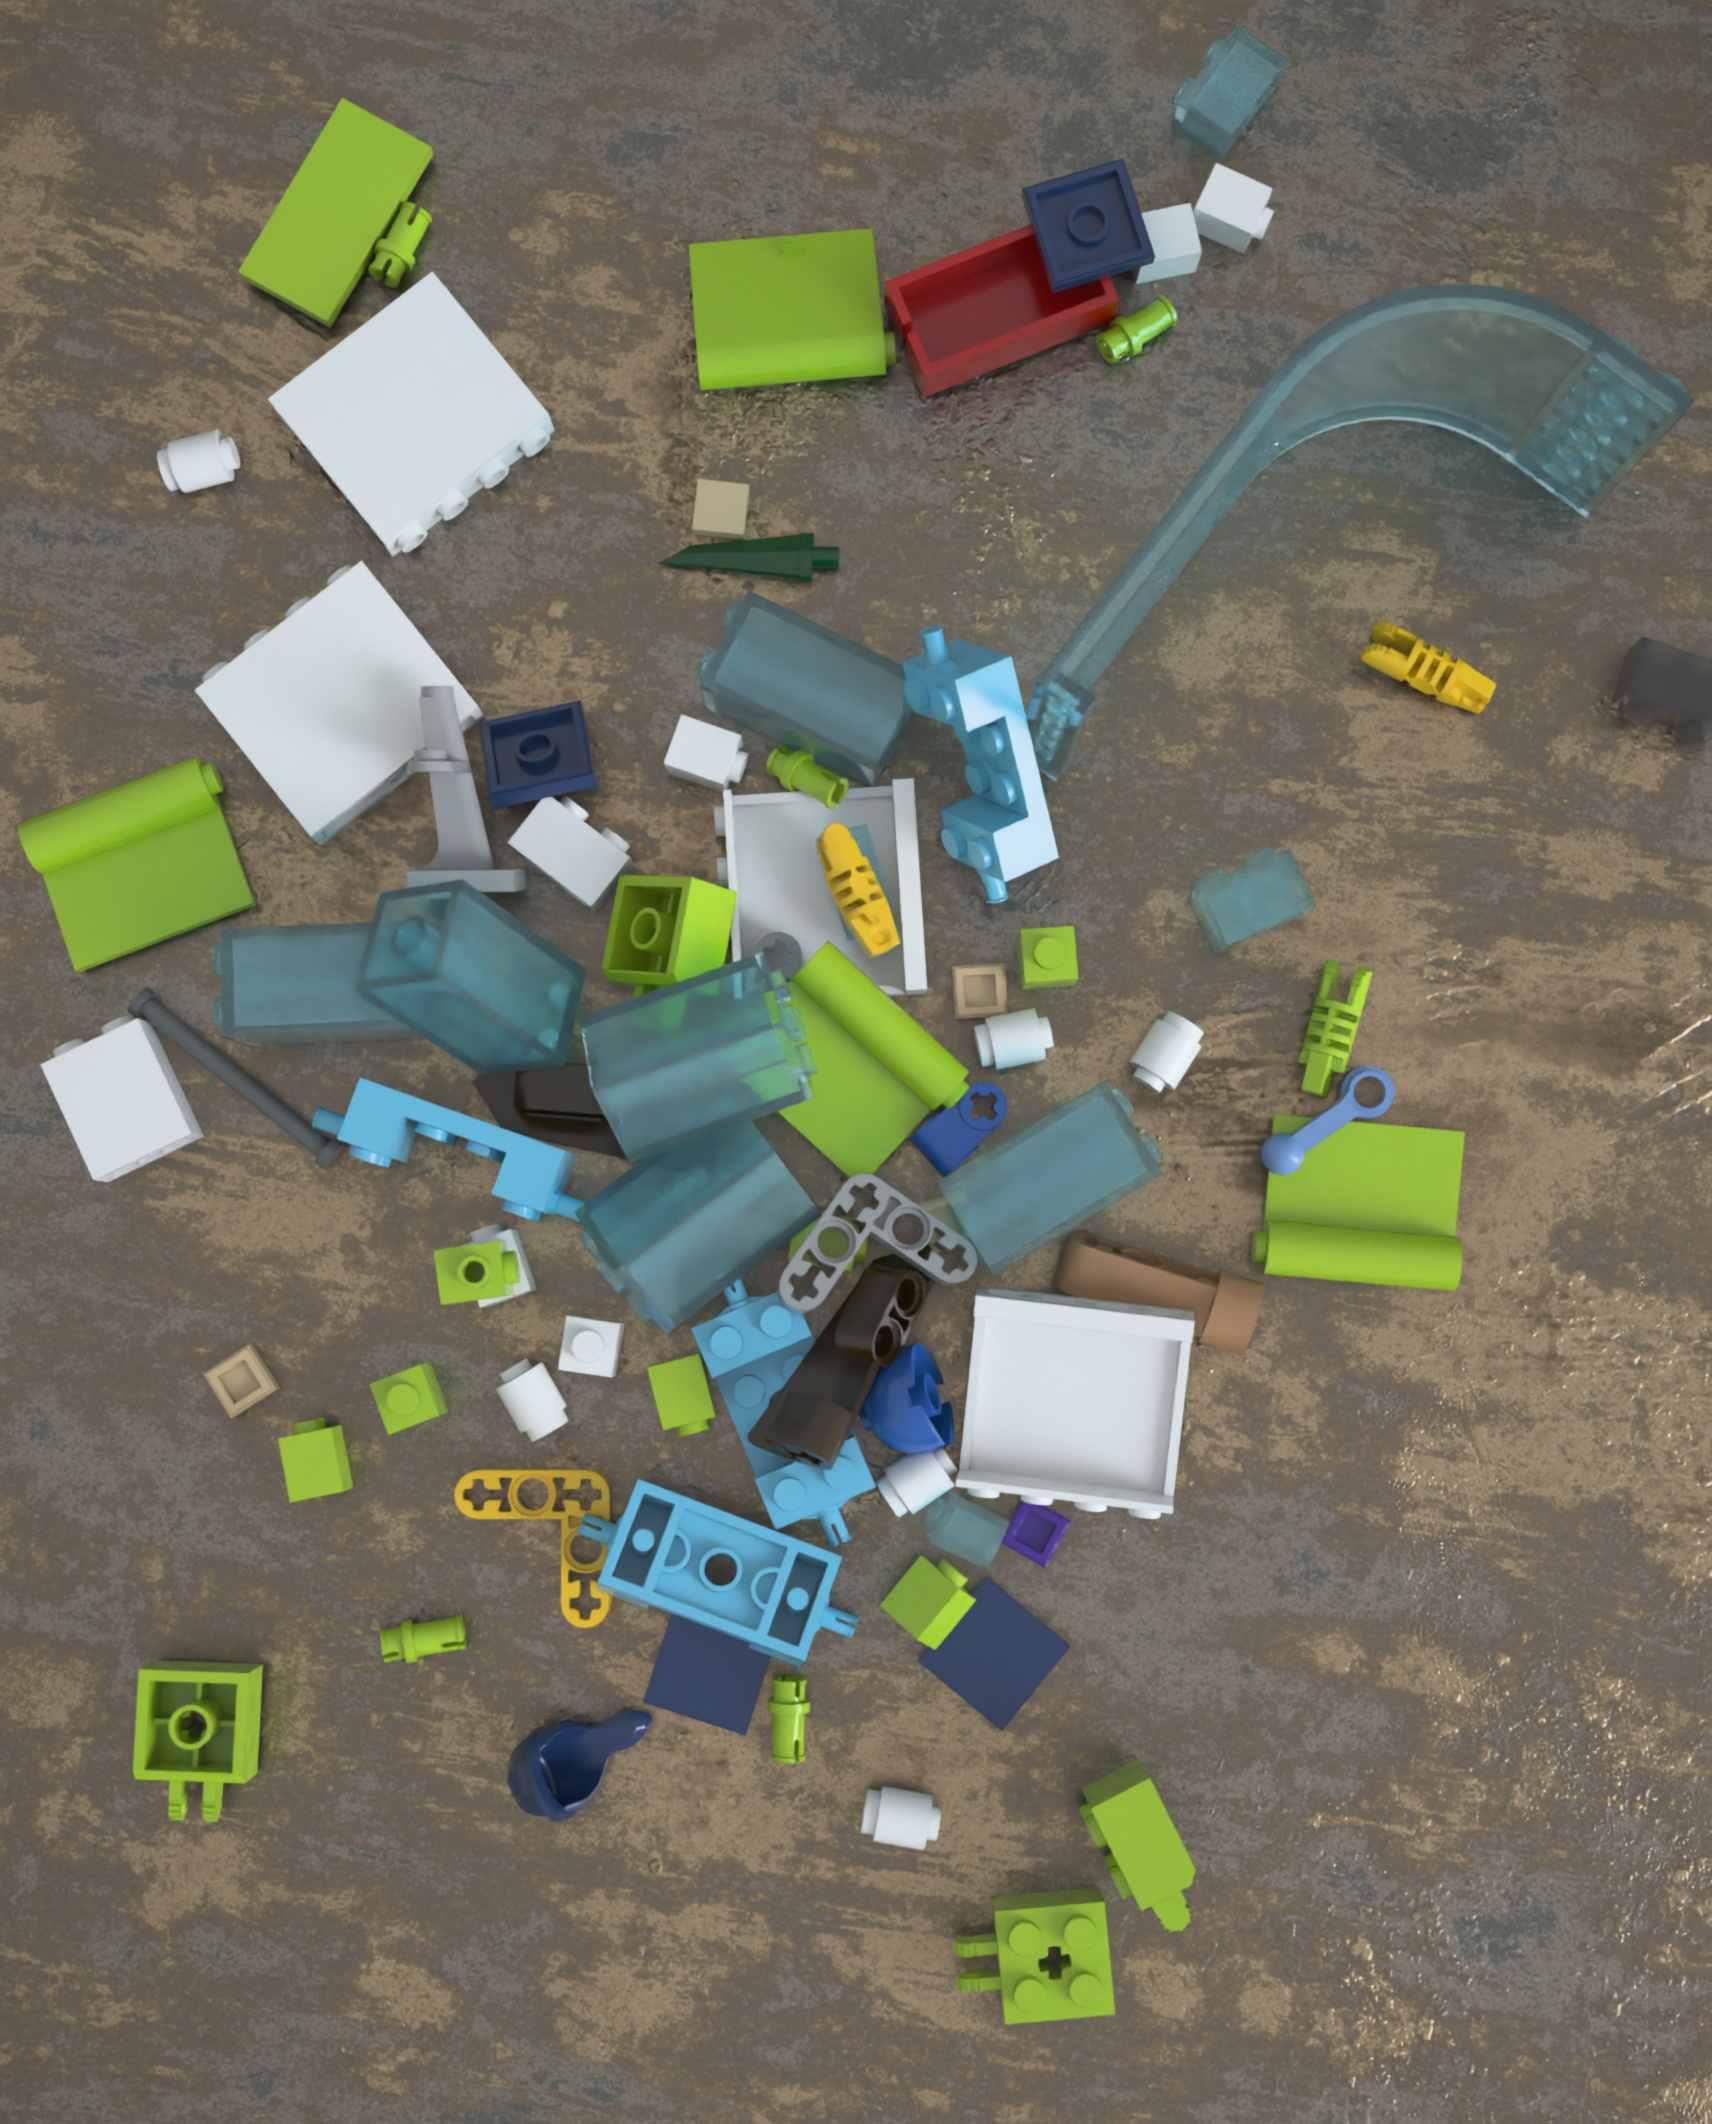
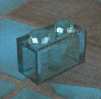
(1227, 92)
(1250, 899)

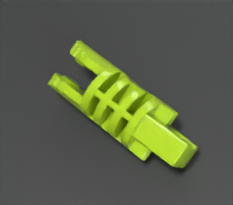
(1332, 1029)

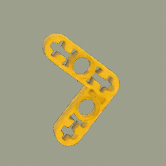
(570, 1518)

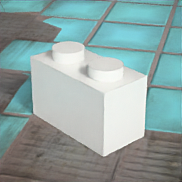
(572, 852)

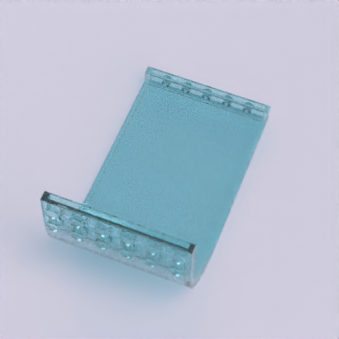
(1455, 356)

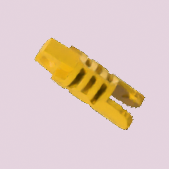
(1427, 668)
(856, 891)

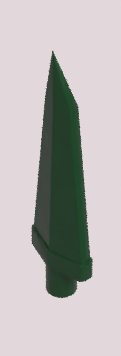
(773, 557)

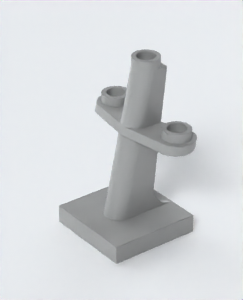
(459, 822)

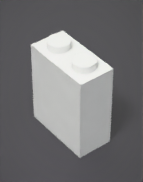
(121, 1098)

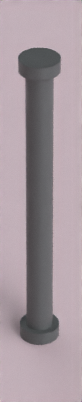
(146, 1006)

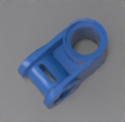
(953, 1132)

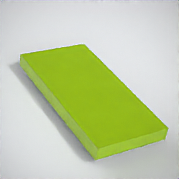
(336, 212)

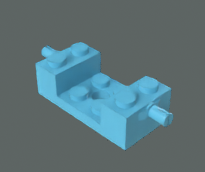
(1007, 821)
(386, 1123)
(752, 1355)
(660, 1561)

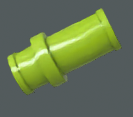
(398, 247)
(1130, 332)
(801, 773)
(422, 1639)
(788, 1712)

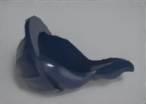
(565, 1764)

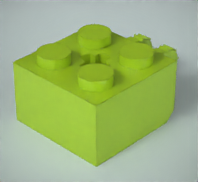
(666, 931)
(172, 1746)
(1144, 1844)
(1024, 1931)

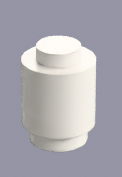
(198, 461)
(1013, 1039)
(1166, 1052)
(532, 1399)
(916, 1480)
(900, 1817)

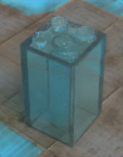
(806, 688)
(470, 978)
(297, 987)
(698, 1057)
(1050, 1177)
(693, 1222)

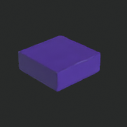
(1035, 1532)

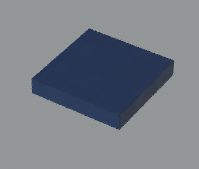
(1088, 225)
(537, 754)
(995, 1654)
(707, 1675)

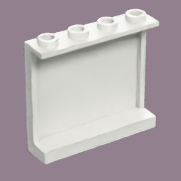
(413, 414)
(333, 700)
(784, 885)
(1075, 1401)

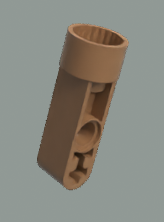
(1108, 1270)

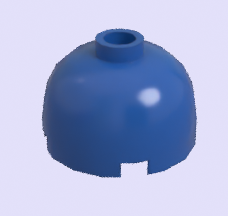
(906, 1404)

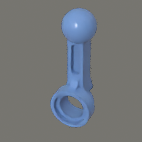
(1285, 1152)

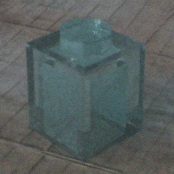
(966, 1528)

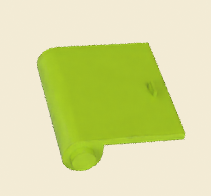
(788, 310)
(138, 862)
(872, 1064)
(1366, 1208)

